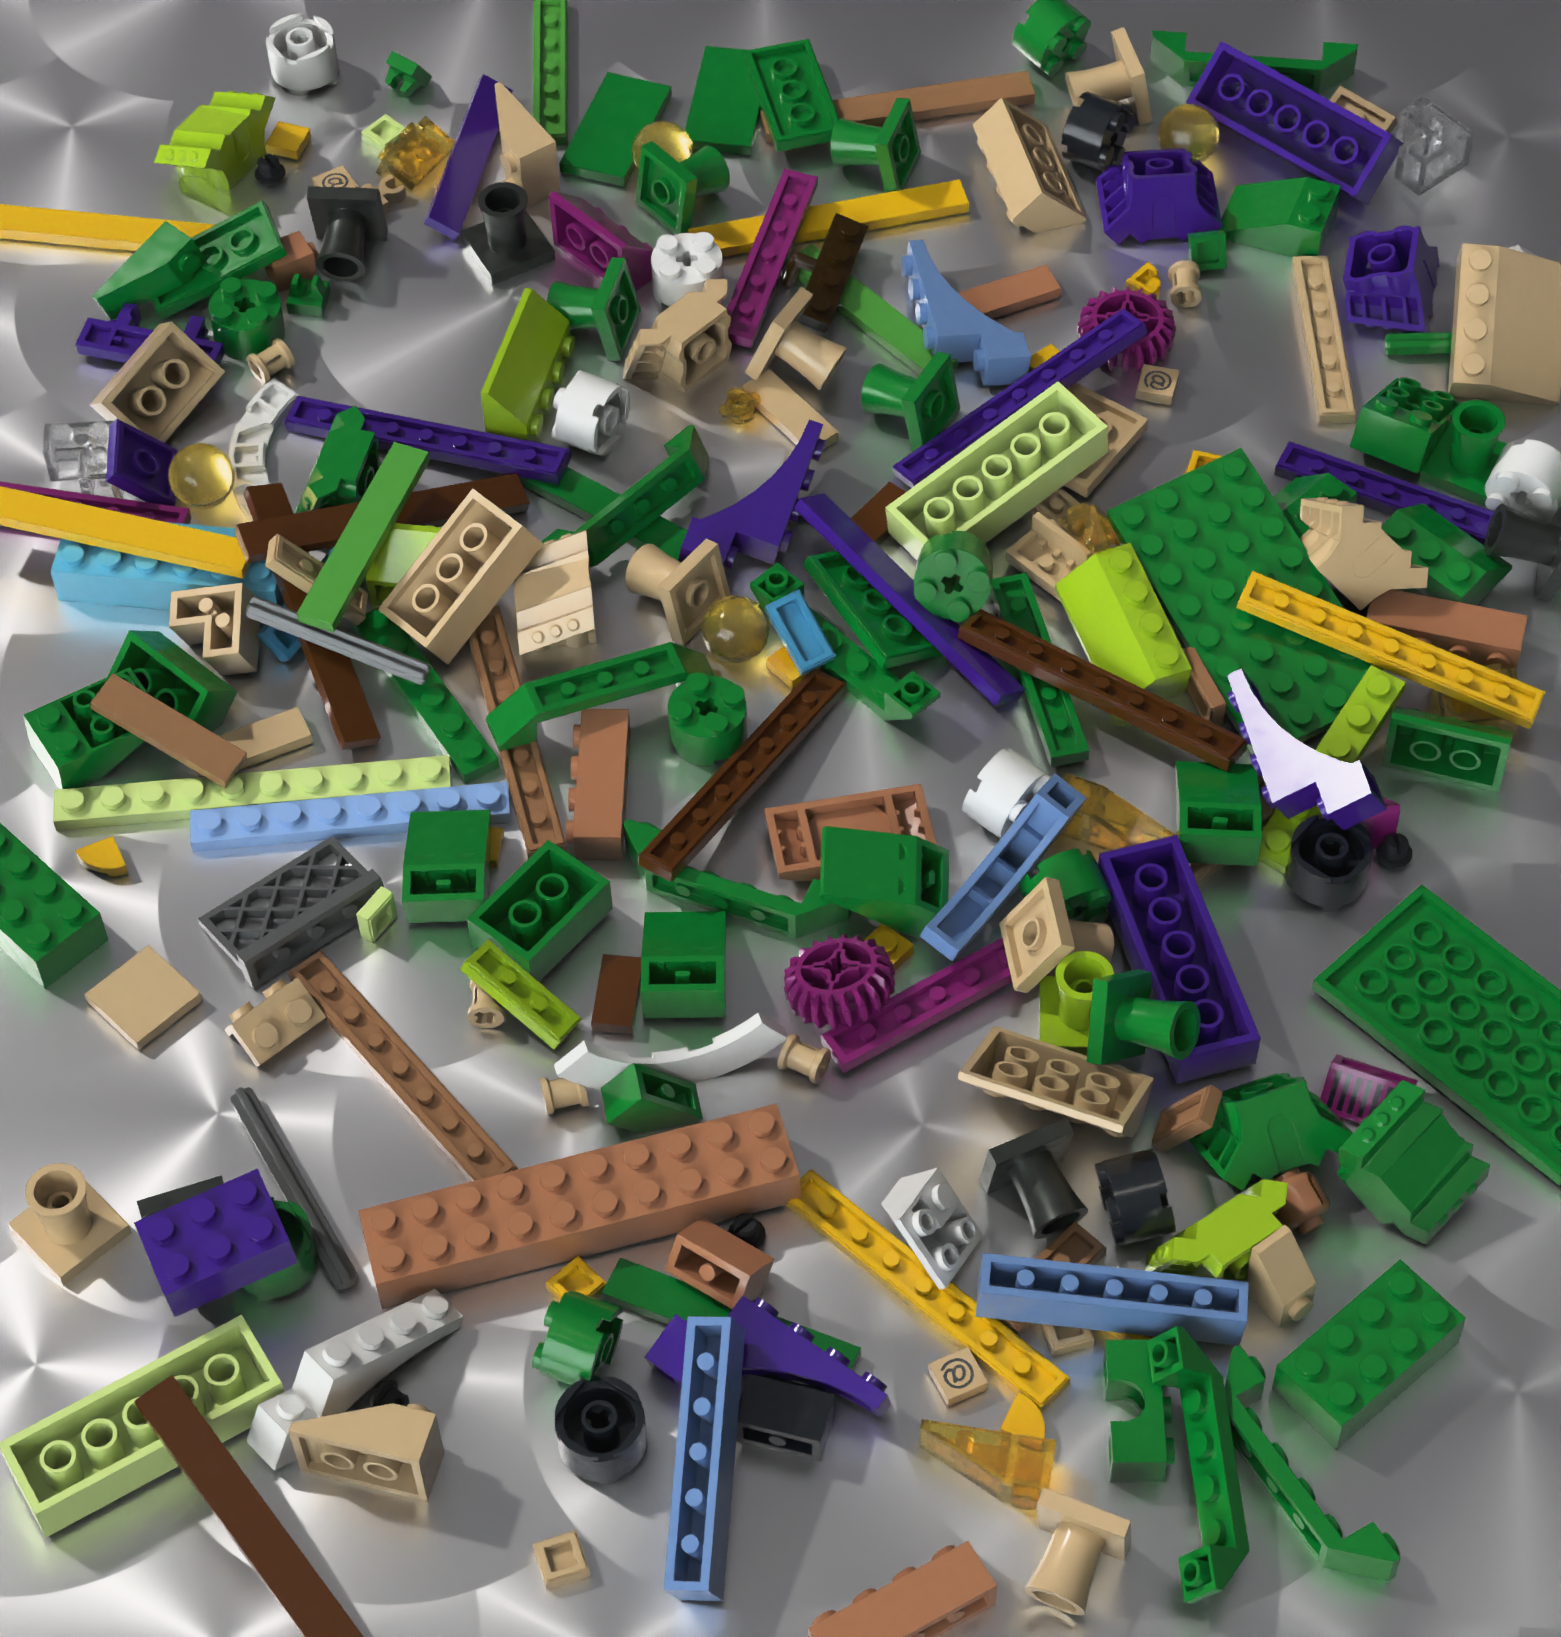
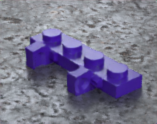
(122, 337)

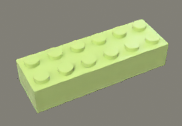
(1002, 472)
(107, 1447)

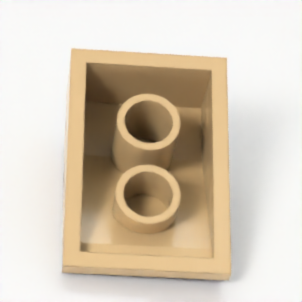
(527, 149)
(373, 1447)

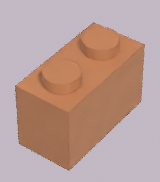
(718, 1263)

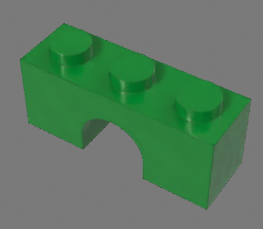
(1137, 1446)

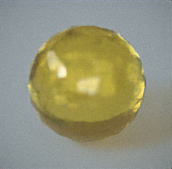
(1190, 128)
(667, 136)
(201, 476)
(735, 629)

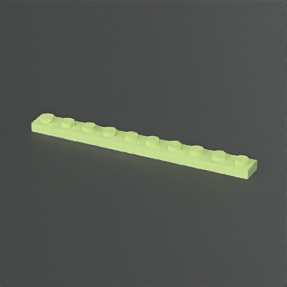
(177, 797)

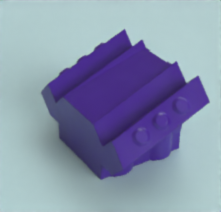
(1157, 196)
(1391, 279)

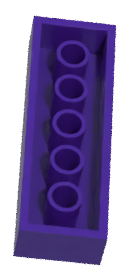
(1295, 123)
(1173, 936)

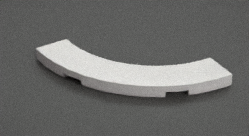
(254, 435)
(597, 1066)

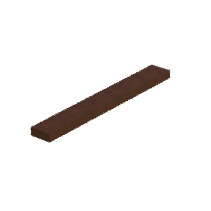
(324, 526)
(331, 670)
(1103, 689)
(741, 775)
(243, 1513)

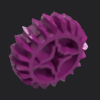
(1148, 309)
(839, 981)

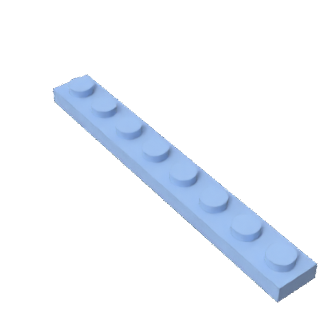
(338, 816)

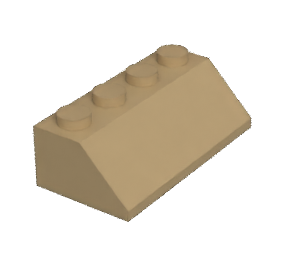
(1027, 169)
(460, 576)

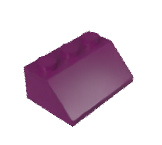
(594, 239)

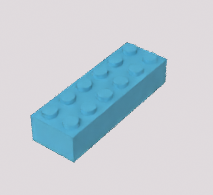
(130, 580)

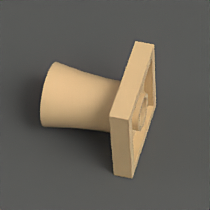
(1115, 80)
(797, 345)
(683, 587)
(1041, 935)
(66, 1222)
(1074, 1550)

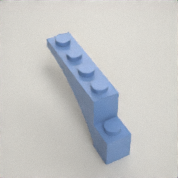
(958, 327)
(1004, 867)

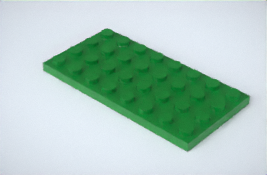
(1198, 550)
(1461, 1019)

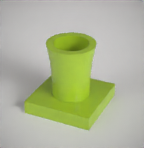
(1068, 998)

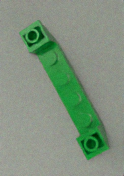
(1317, 75)
(646, 498)
(863, 676)
(589, 686)
(739, 900)
(1182, 1364)
(1363, 1552)

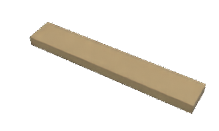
(1323, 340)

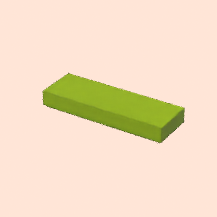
(521, 994)

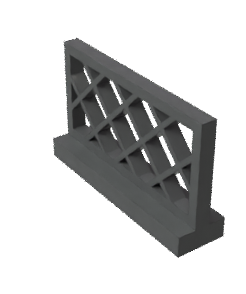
(308, 927)

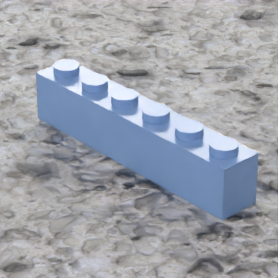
(1111, 1298)
(704, 1459)

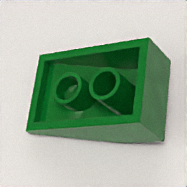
(1282, 215)

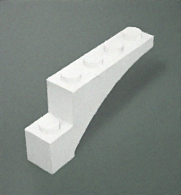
(347, 1367)

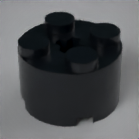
(1097, 132)
(1328, 862)
(1135, 1197)
(600, 1429)

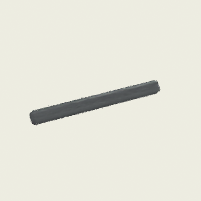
(293, 1186)

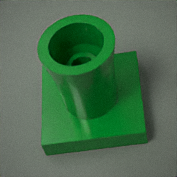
(890, 147)
(670, 187)
(609, 308)
(924, 402)
(1467, 451)
(1129, 1021)

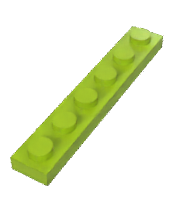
(1344, 741)

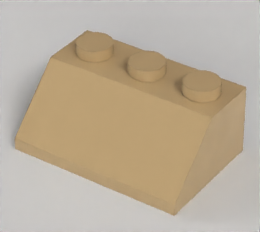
(159, 383)

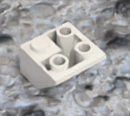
(933, 1223)

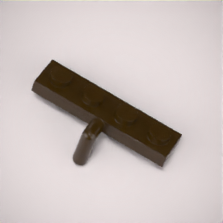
(828, 271)

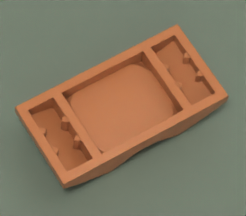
(797, 828)

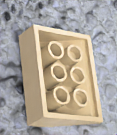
(1506, 326)
(1059, 1082)

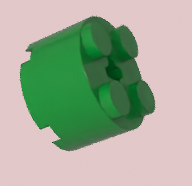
(1052, 34)
(246, 316)
(935, 581)
(707, 719)
(1081, 882)
(293, 1277)
(579, 1338)

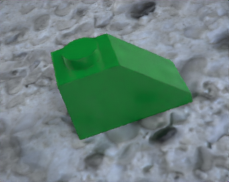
(650, 1100)

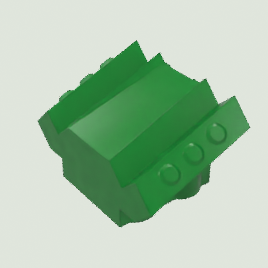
(343, 465)
(1269, 1130)
(1410, 1164)

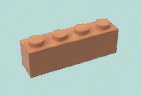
(1460, 628)
(600, 785)
(917, 1600)

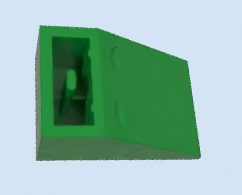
(1403, 423)
(77, 741)
(1218, 813)
(446, 865)
(884, 876)
(684, 965)

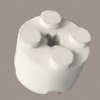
(302, 53)
(683, 265)
(590, 413)
(1526, 479)
(1004, 791)

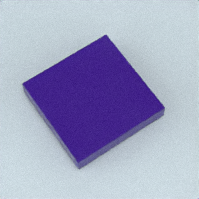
(139, 464)

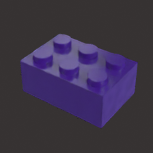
(215, 1242)

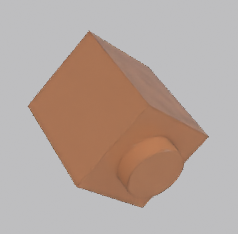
(300, 260)

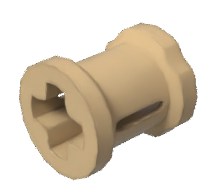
(1184, 280)
(282, 358)
(484, 1010)
(804, 1058)
(562, 1093)

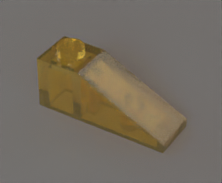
(1110, 820)
(999, 1462)

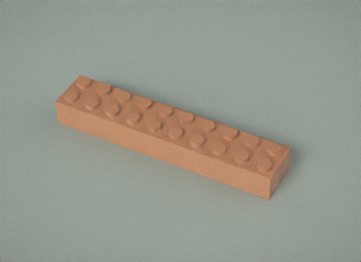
(579, 1205)

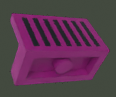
(1357, 1088)

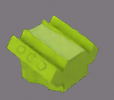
(220, 139)
(1224, 1239)

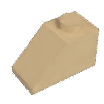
(1280, 1278)

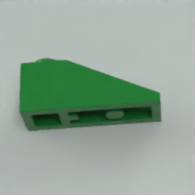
(154, 269)

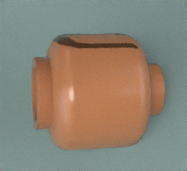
(1304, 1202)

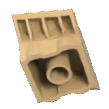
(684, 341)
(1356, 551)
(556, 596)

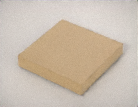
(143, 997)

